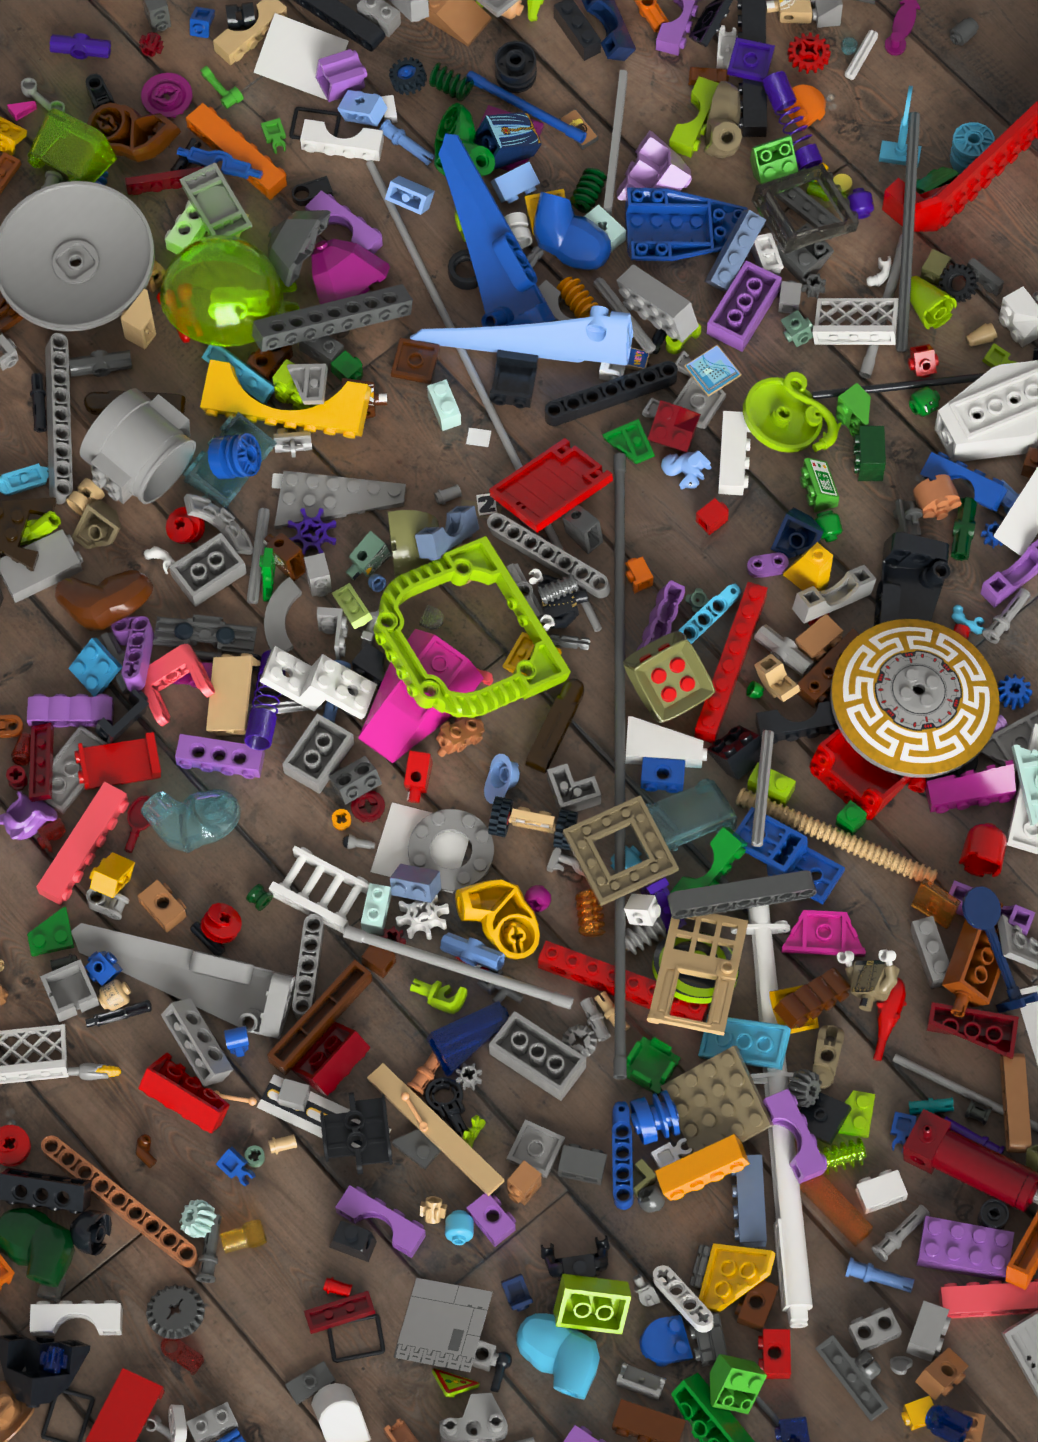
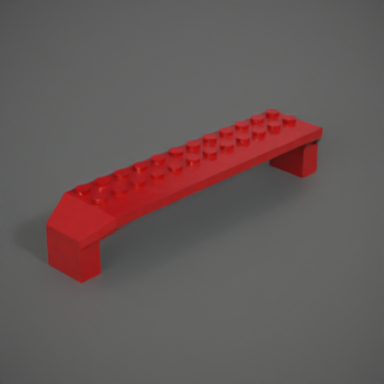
(939, 205)

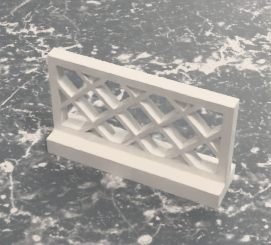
(855, 333)
(36, 1070)

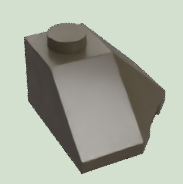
(97, 526)

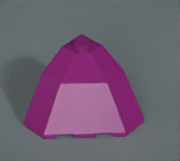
(344, 269)

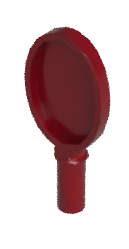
(136, 822)

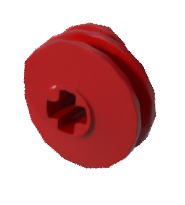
(184, 528)
(221, 923)
(21, 1142)

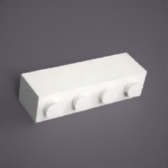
(733, 454)

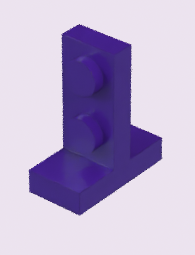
(660, 890)

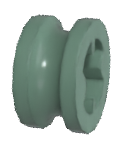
(261, 1158)

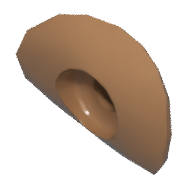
(12, 1413)

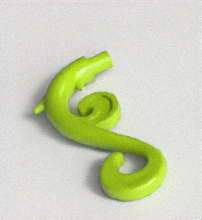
(810, 413)

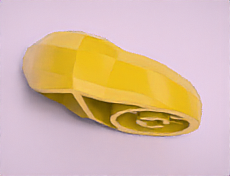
(504, 916)

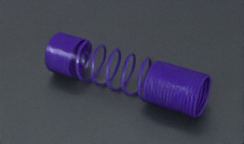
(781, 97)
(261, 720)

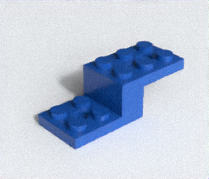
(788, 852)

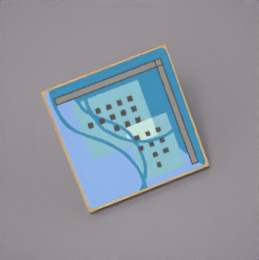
(712, 370)

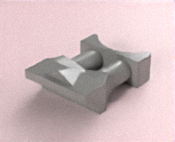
(368, 634)

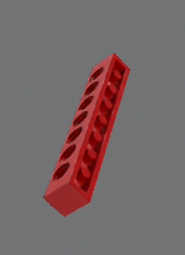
(601, 977)

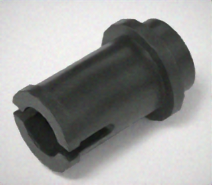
(63, 961)

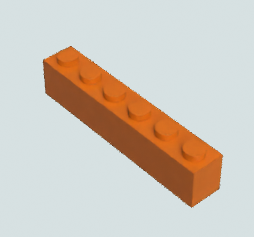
(220, 136)

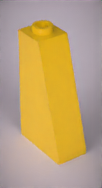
(811, 569)

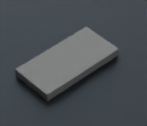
(65, 770)

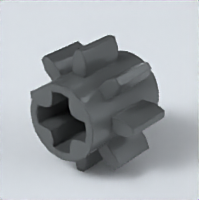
(813, 285)

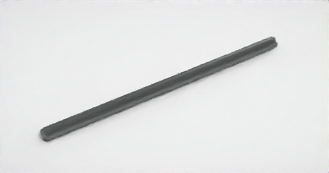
(908, 232)

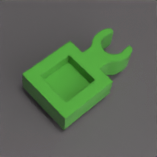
(274, 132)

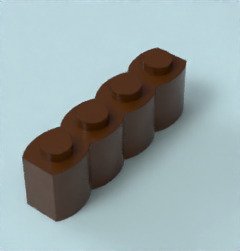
(813, 998)

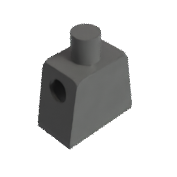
(583, 528)

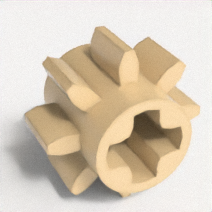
(433, 1210)

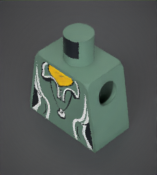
(368, 556)

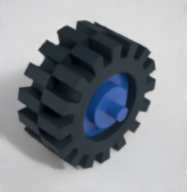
(408, 76)

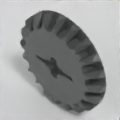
(175, 1325)

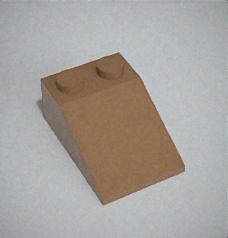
(458, 18)

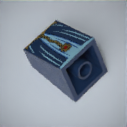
(508, 137)

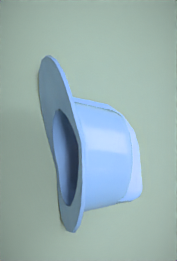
(501, 777)

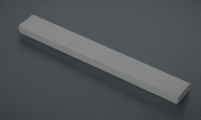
(615, 142)

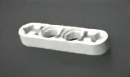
(680, 1300)

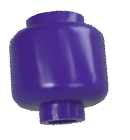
(861, 202)

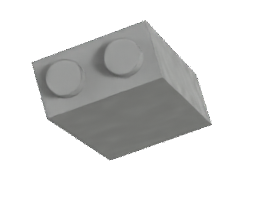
(55, 562)

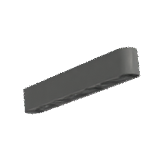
(741, 894)

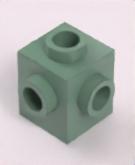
(797, 328)

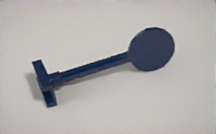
(982, 912)

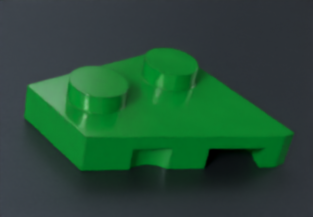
(631, 441)

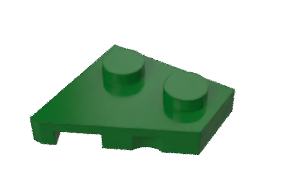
(268, 566)
(51, 935)

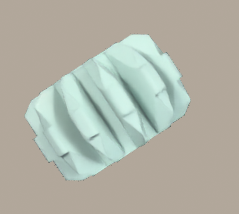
(197, 1218)

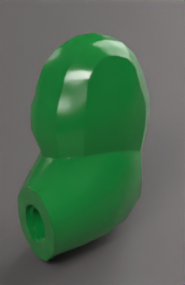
(460, 122)

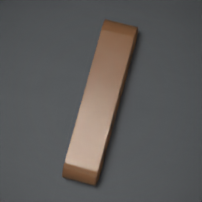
(1015, 1103)

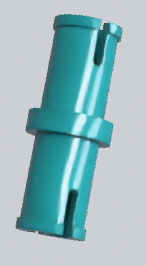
(931, 1105)

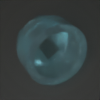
(849, 46)

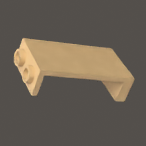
(231, 698)

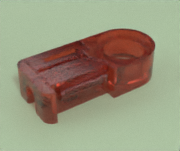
(184, 1355)

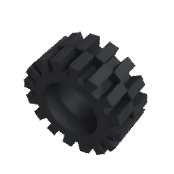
(959, 270)

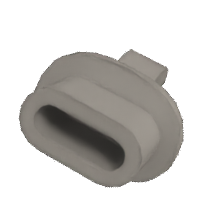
(645, 1291)

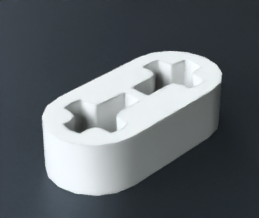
(177, 1423)

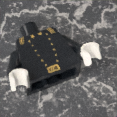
(561, 611)

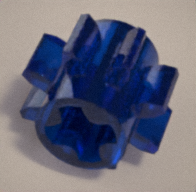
(53, 1359)

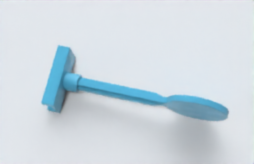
(896, 152)

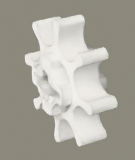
(422, 916)

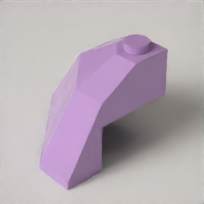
(655, 168)

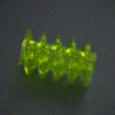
(844, 1155)

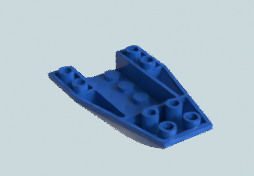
(675, 224)

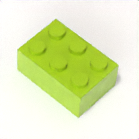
(592, 1304)

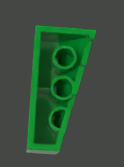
(707, 1422)

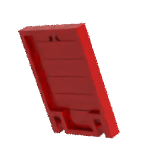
(550, 485)

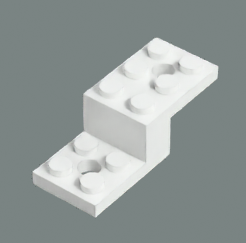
(318, 682)

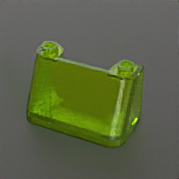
(71, 147)

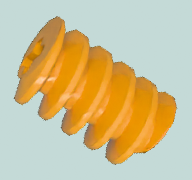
(575, 297)

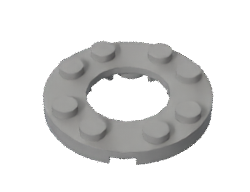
(453, 821)

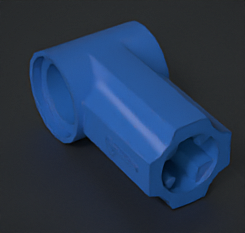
(237, 1041)

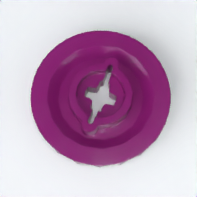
(176, 87)

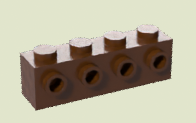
(817, 683)

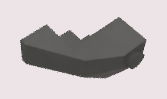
(294, 242)

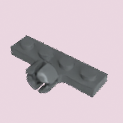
(854, 1375)

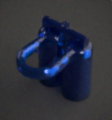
(948, 1423)

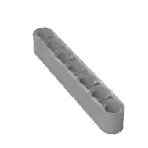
(542, 548)

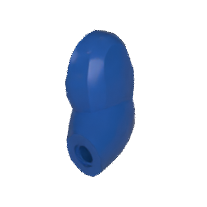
(569, 237)

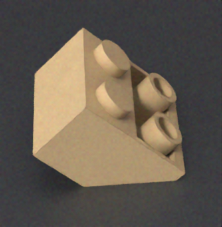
(139, 322)

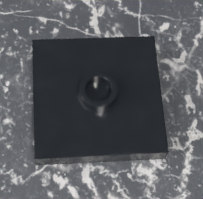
(826, 1117)

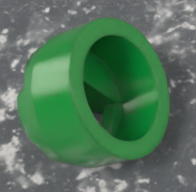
(754, 690)

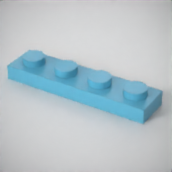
(249, 379)

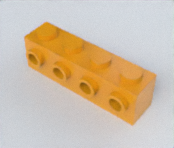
(702, 1167)

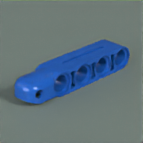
(621, 1121)

